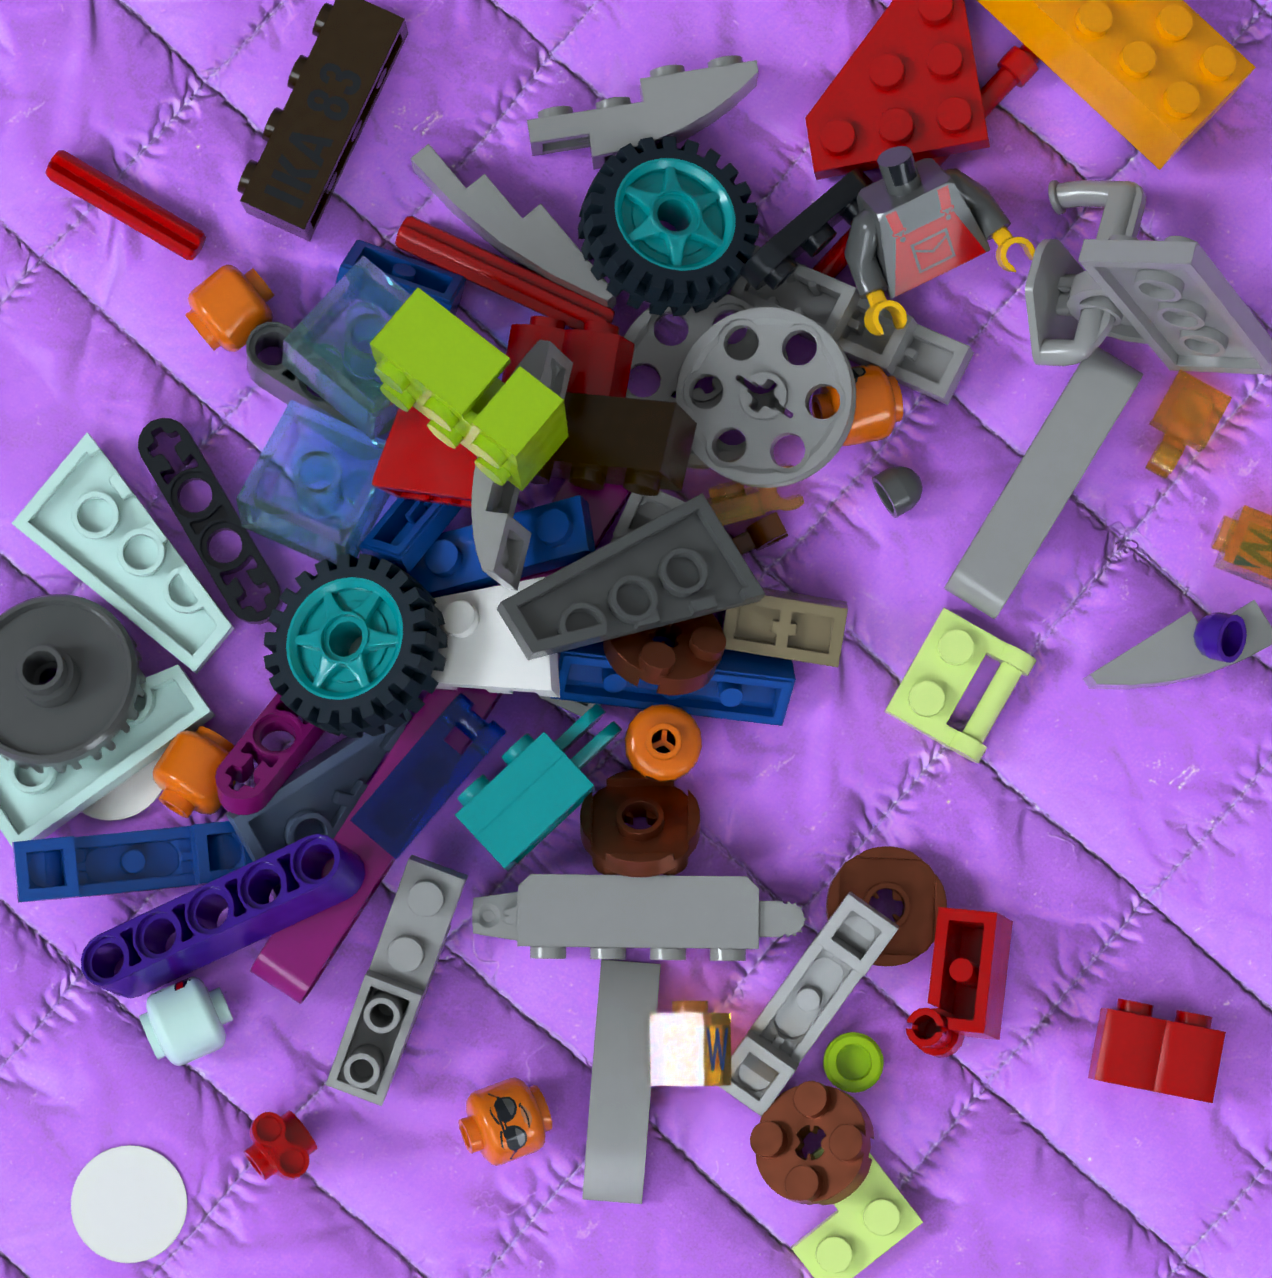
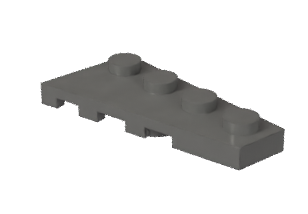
(642, 581)

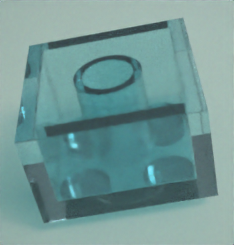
(333, 346)
(314, 485)

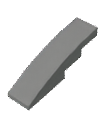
(529, 241)
(911, 354)

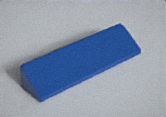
(741, 689)

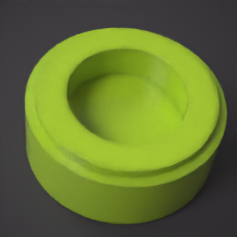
(853, 1062)

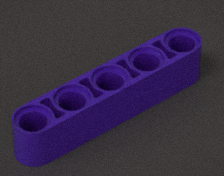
(248, 917)

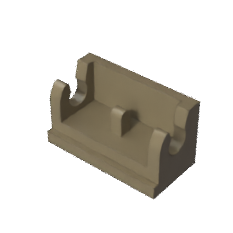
(788, 627)

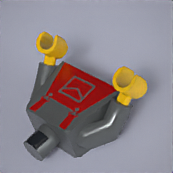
(917, 228)

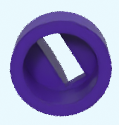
(1220, 636)

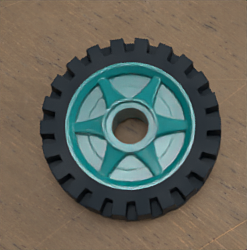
(642, 255)
(387, 670)

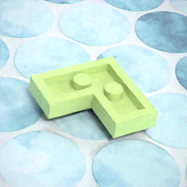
(859, 1230)

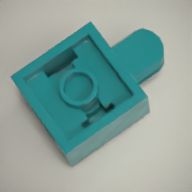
(533, 790)

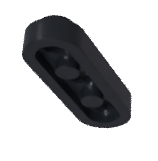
(807, 232)

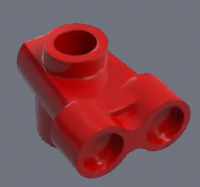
(279, 1146)

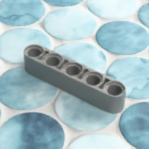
(1043, 482)

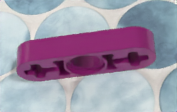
(273, 766)

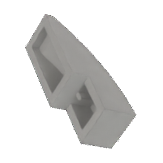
(1173, 656)

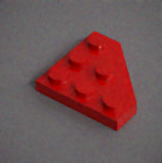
(902, 87)

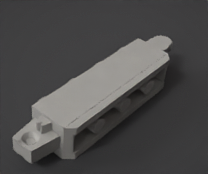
(635, 913)

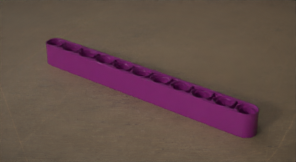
(302, 951)

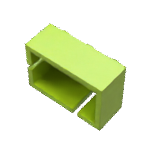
(452, 378)

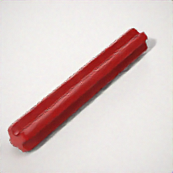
(499, 274)

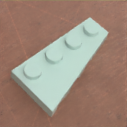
(116, 548)
(41, 803)

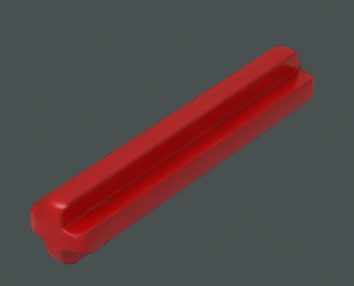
(125, 205)

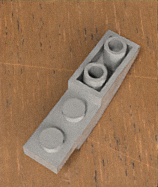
(671, 105)
(397, 980)

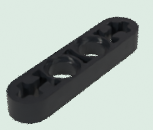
(203, 525)

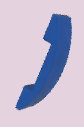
(126, 861)

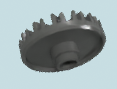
(91, 685)

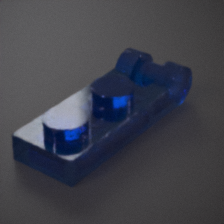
(426, 778)

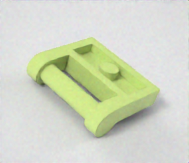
(943, 674)

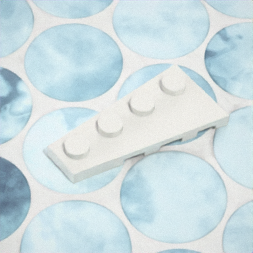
(483, 649)

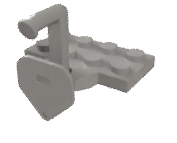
(1136, 292)

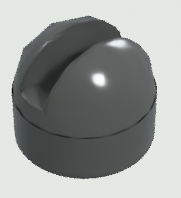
(898, 489)

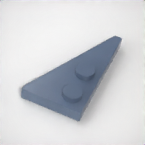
(316, 795)

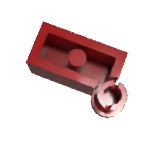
(964, 981)

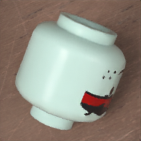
(186, 1021)

